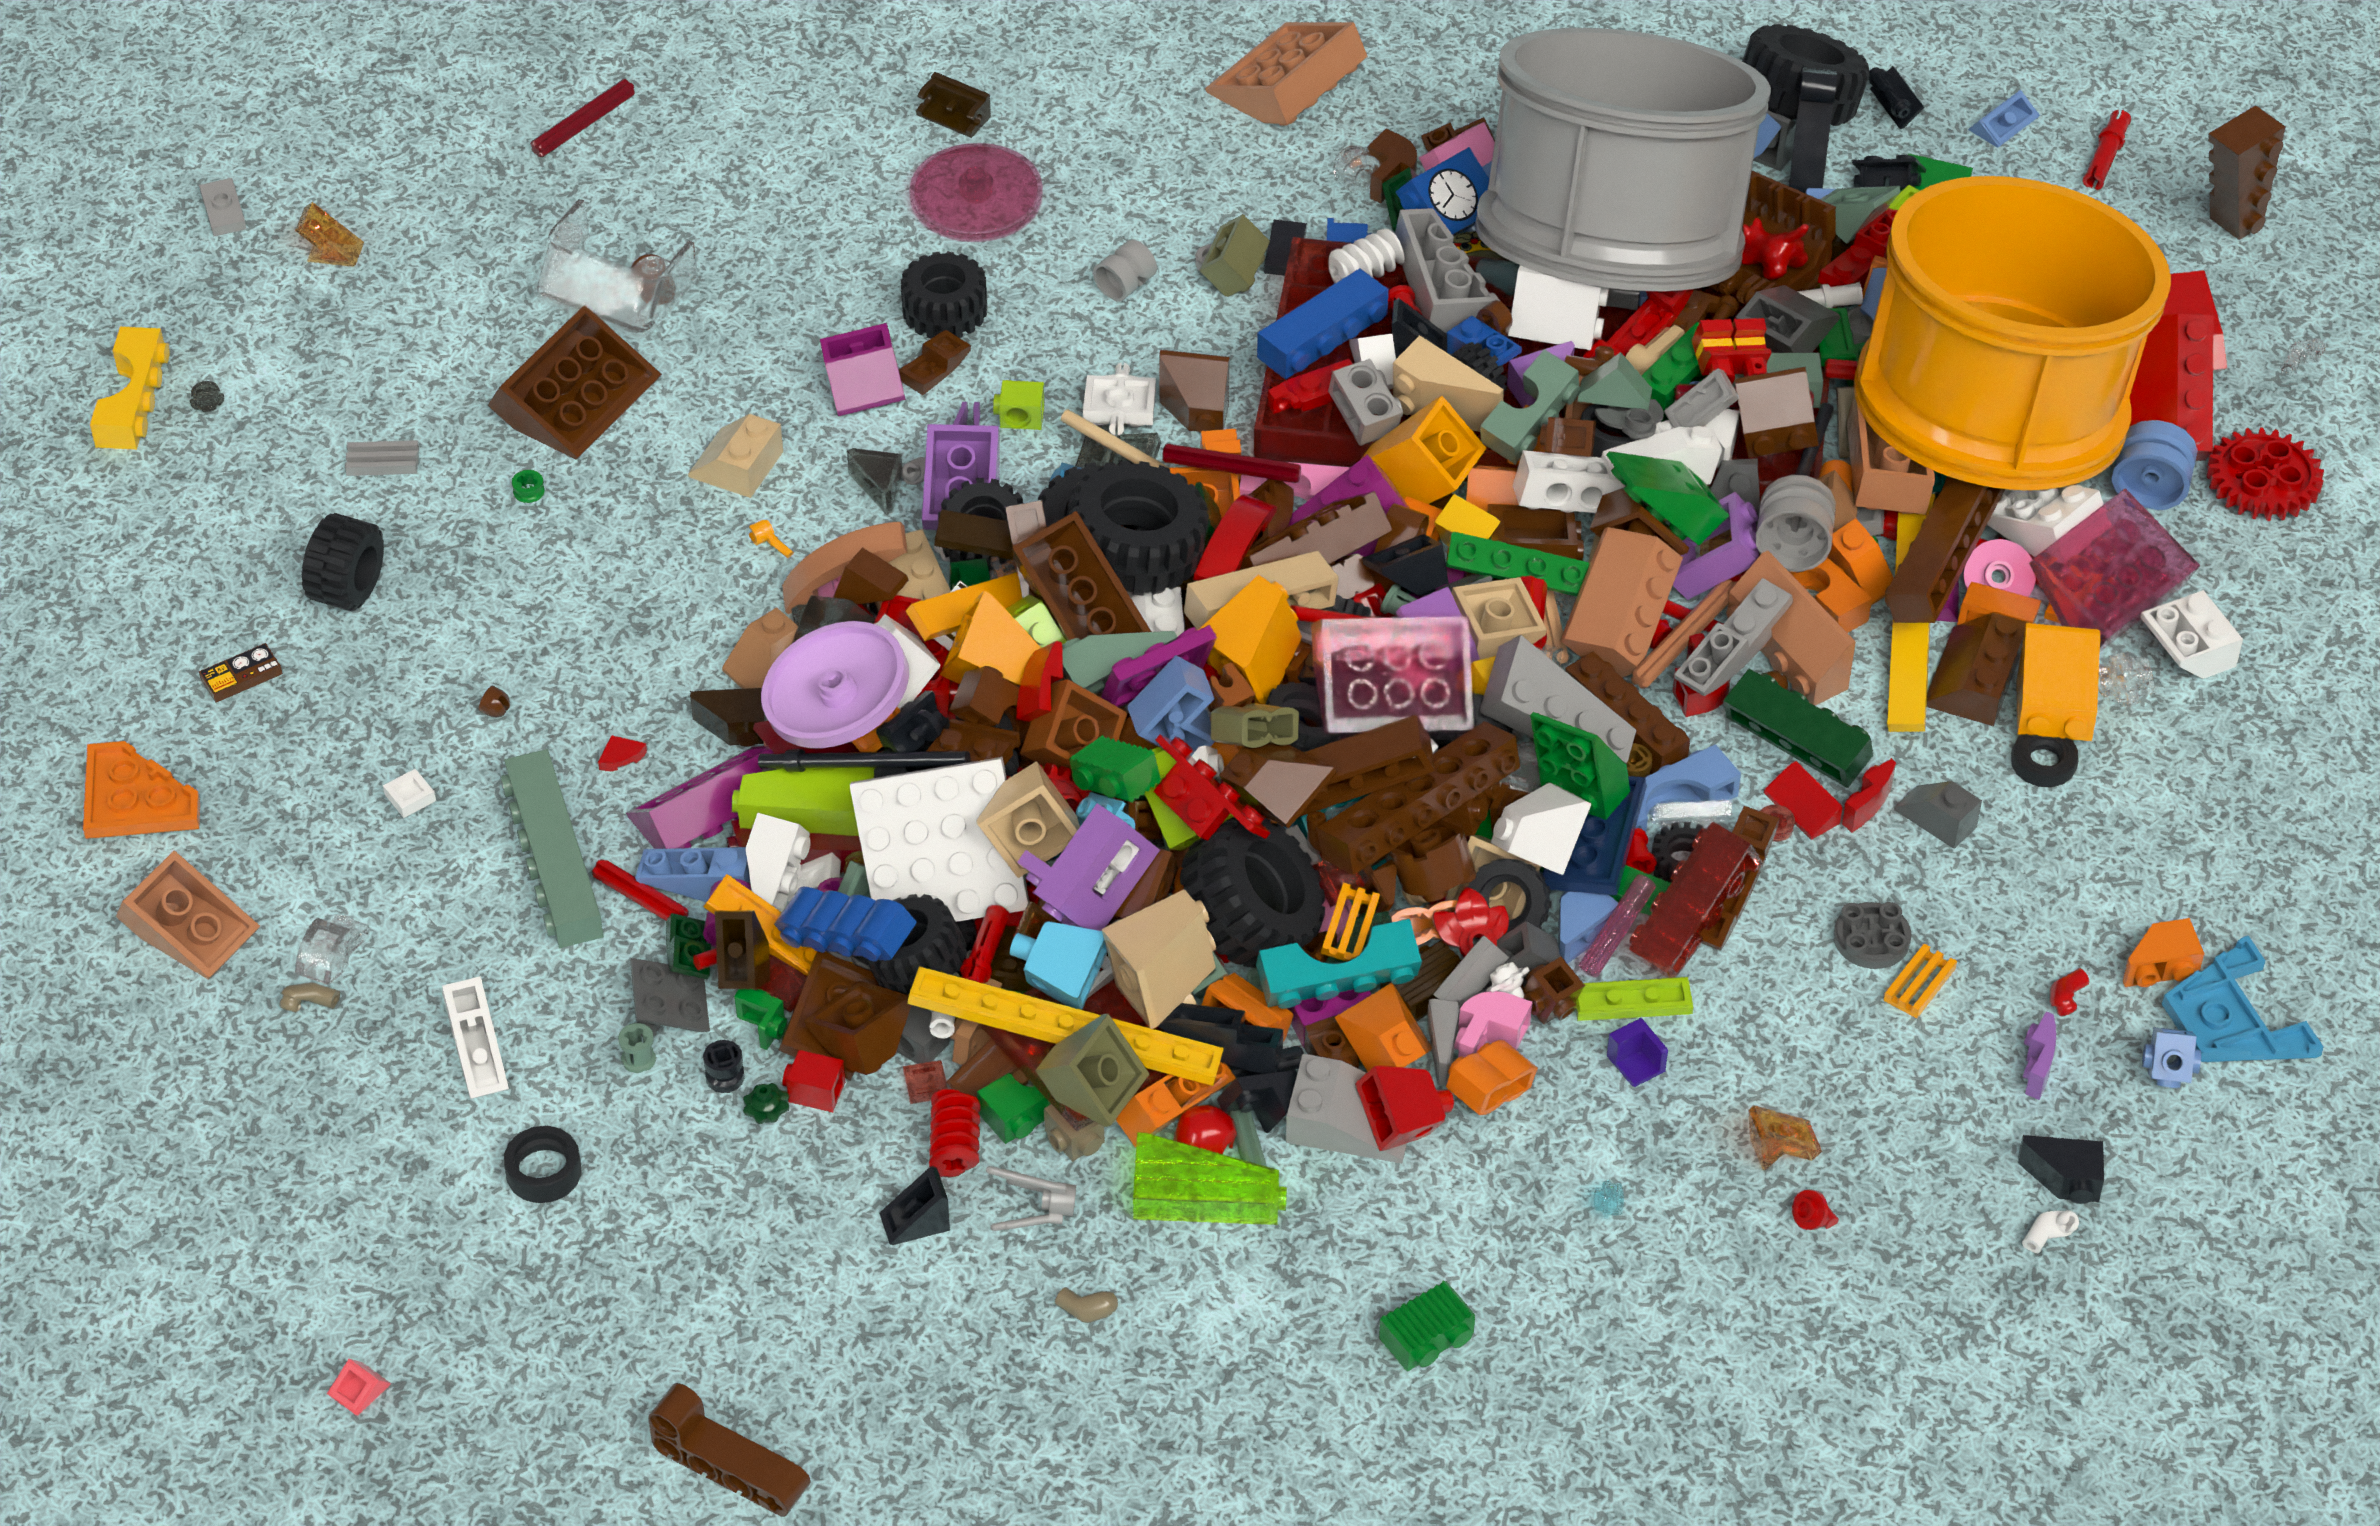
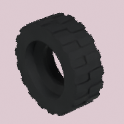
(1306, 701)
(1527, 878)

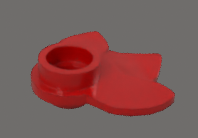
(1471, 920)

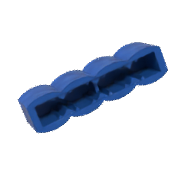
(845, 924)

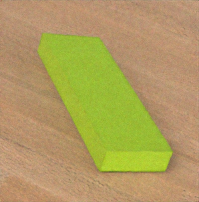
(1634, 999)

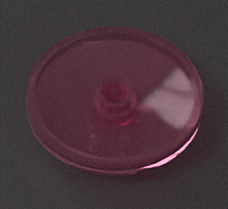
(976, 192)

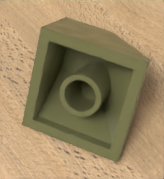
(1094, 1071)

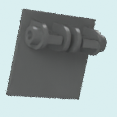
(668, 997)

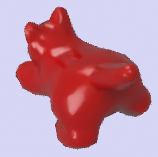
(1774, 250)

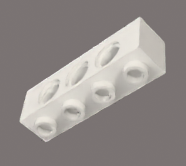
(1562, 482)

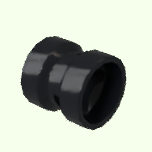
(723, 1066)

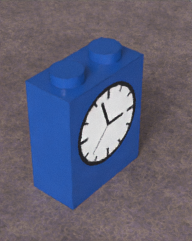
(1449, 189)

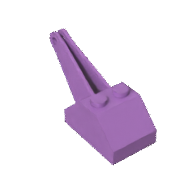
(955, 456)

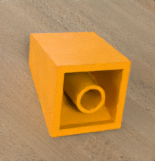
(1428, 452)
(1257, 635)
(991, 639)
(2058, 682)

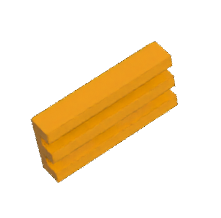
(1358, 897)
(1934, 960)

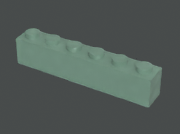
(553, 849)

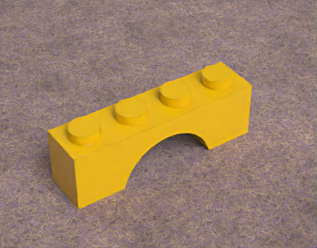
(122, 418)

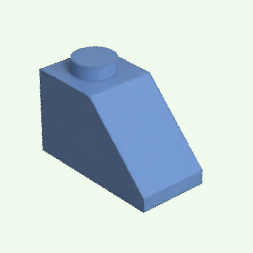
(1581, 921)

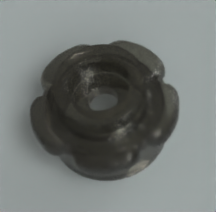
(206, 396)

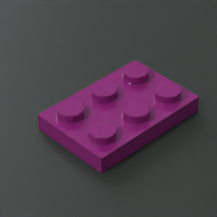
(1133, 675)

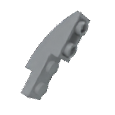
(1736, 641)

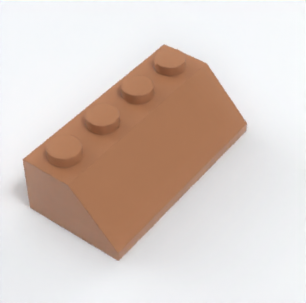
(1622, 598)
(1806, 639)

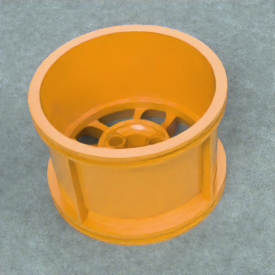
(2010, 332)

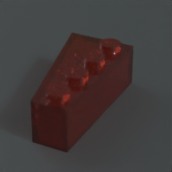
(1693, 899)

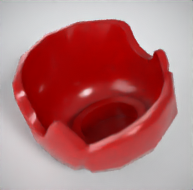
(1206, 1128)

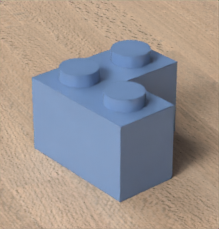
(1175, 705)

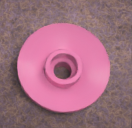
(2004, 557)

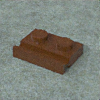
(980, 740)

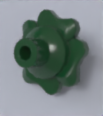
(766, 1103)

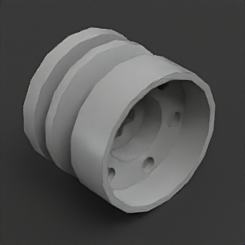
(1796, 522)

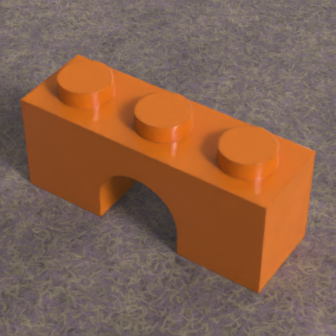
(1837, 594)

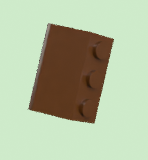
(1977, 668)

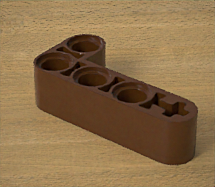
(726, 1457)

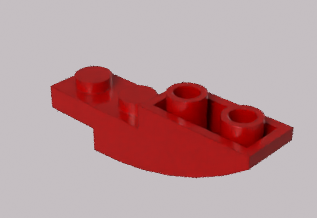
(1856, 261)

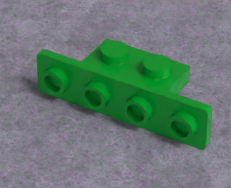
(1511, 561)

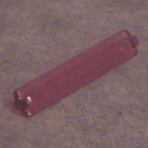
(1617, 925)

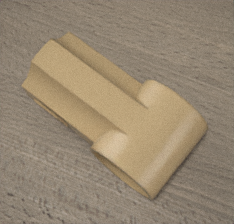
(1645, 356)

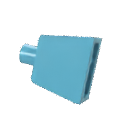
(1062, 961)

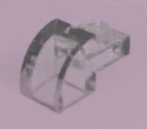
(327, 947)

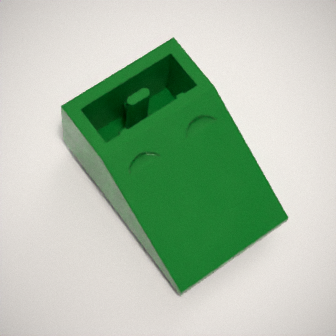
(1671, 494)
(1579, 764)

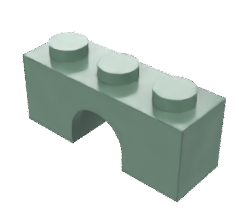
(1514, 429)

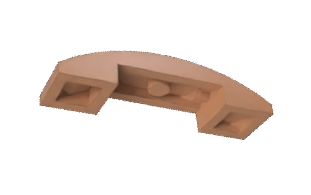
(829, 560)

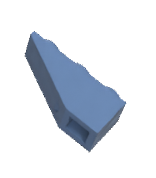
(691, 870)

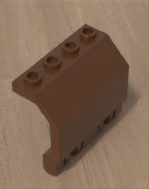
(1782, 210)

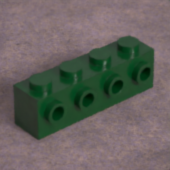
(1799, 727)

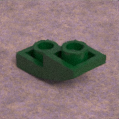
(683, 942)

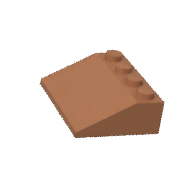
(1290, 70)

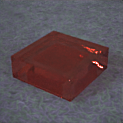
(924, 1080)

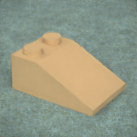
(1429, 372)

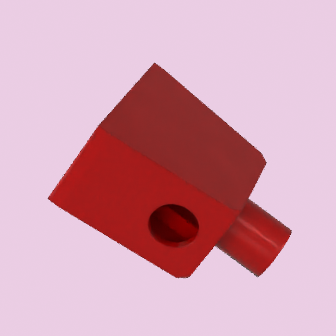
(1402, 1104)

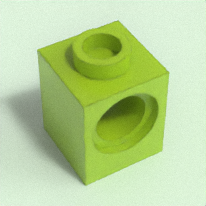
(1020, 404)

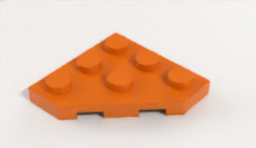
(133, 794)

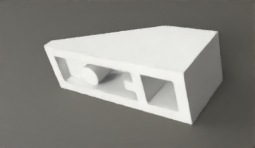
(1692, 446)
(474, 1037)

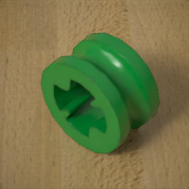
(531, 494)

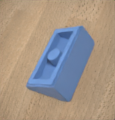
(2006, 120)

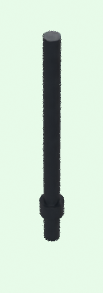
(797, 760)

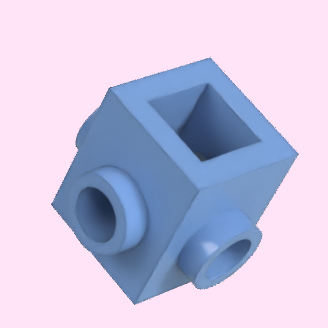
(2167, 1043)

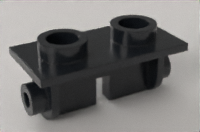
(1895, 95)
(1875, 170)

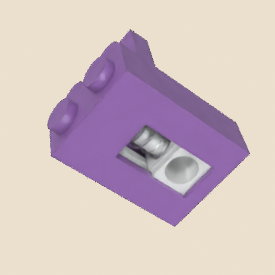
(1092, 871)

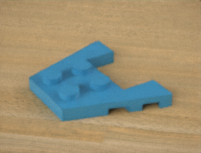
(2225, 1019)

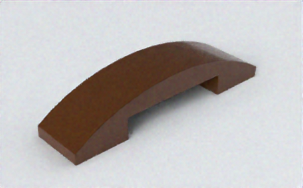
(1759, 831)

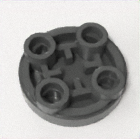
(1872, 934)

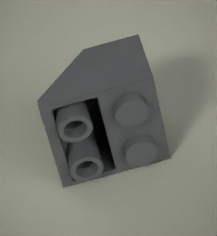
(1791, 319)

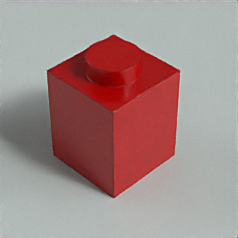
(814, 1080)

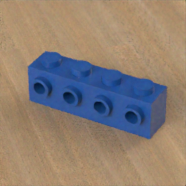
(1322, 323)

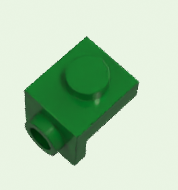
(764, 1011)

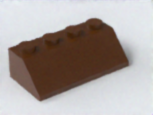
(1076, 581)

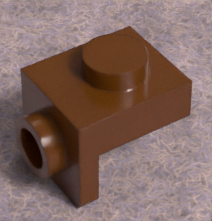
(1568, 436)

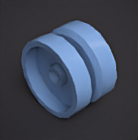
(2156, 464)

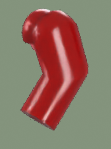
(2063, 991)

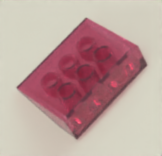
(2112, 568)
(1392, 670)

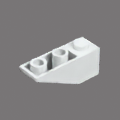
(774, 858)

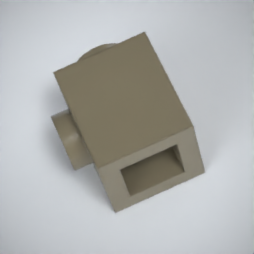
(1067, 1139)

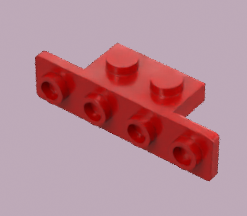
(1199, 797)

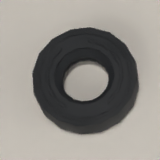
(2040, 774)

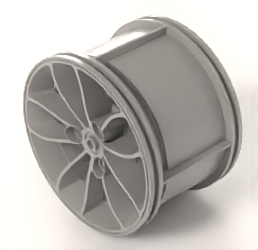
(1622, 158)

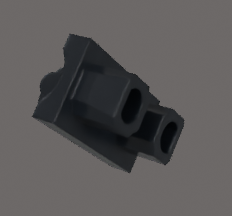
(913, 726)

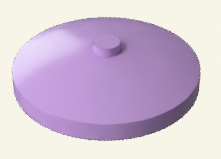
(835, 684)

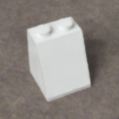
(1556, 310)

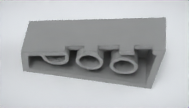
(1438, 271)
(1530, 682)

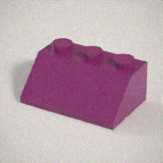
(1359, 479)

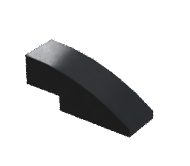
(1244, 1046)

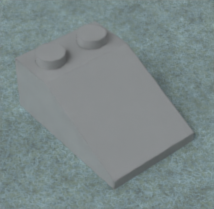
(1329, 1111)

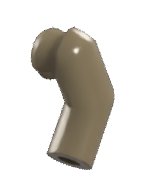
(309, 992)
(1087, 1308)

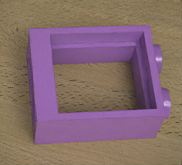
(1725, 561)

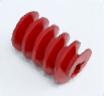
(954, 1132)

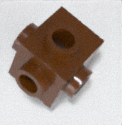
(1553, 990)

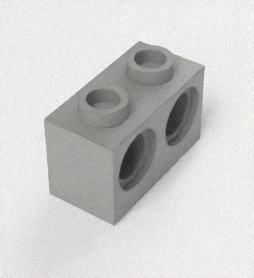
(1361, 404)

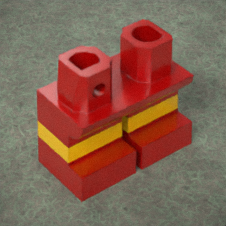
(1732, 346)

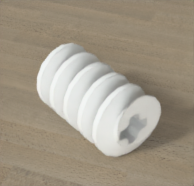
(1370, 254)

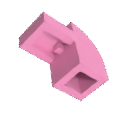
(1490, 1019)

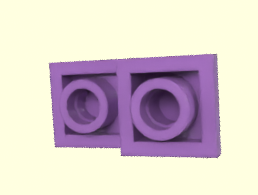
(2040, 1054)

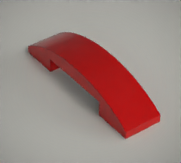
(1647, 322)
(1234, 536)

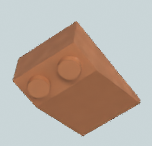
(186, 917)

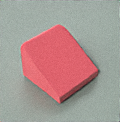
(357, 1386)

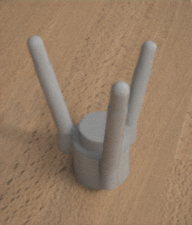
(1057, 1198)

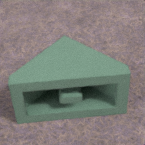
(1616, 385)

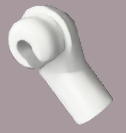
(2049, 1226)

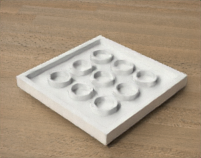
(925, 838)

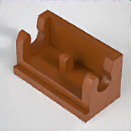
(1230, 689)

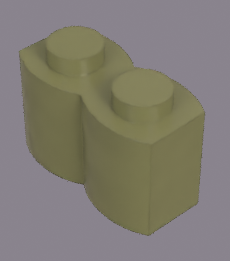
(1254, 725)

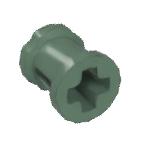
(1394, 599)
(631, 1043)

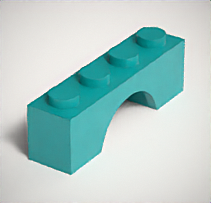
(1294, 976)

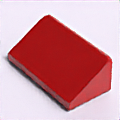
(1807, 799)

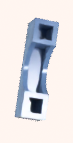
(1700, 777)

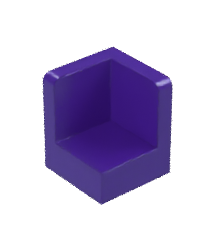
(1637, 1052)

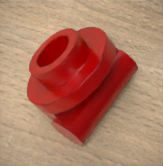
(1812, 1211)

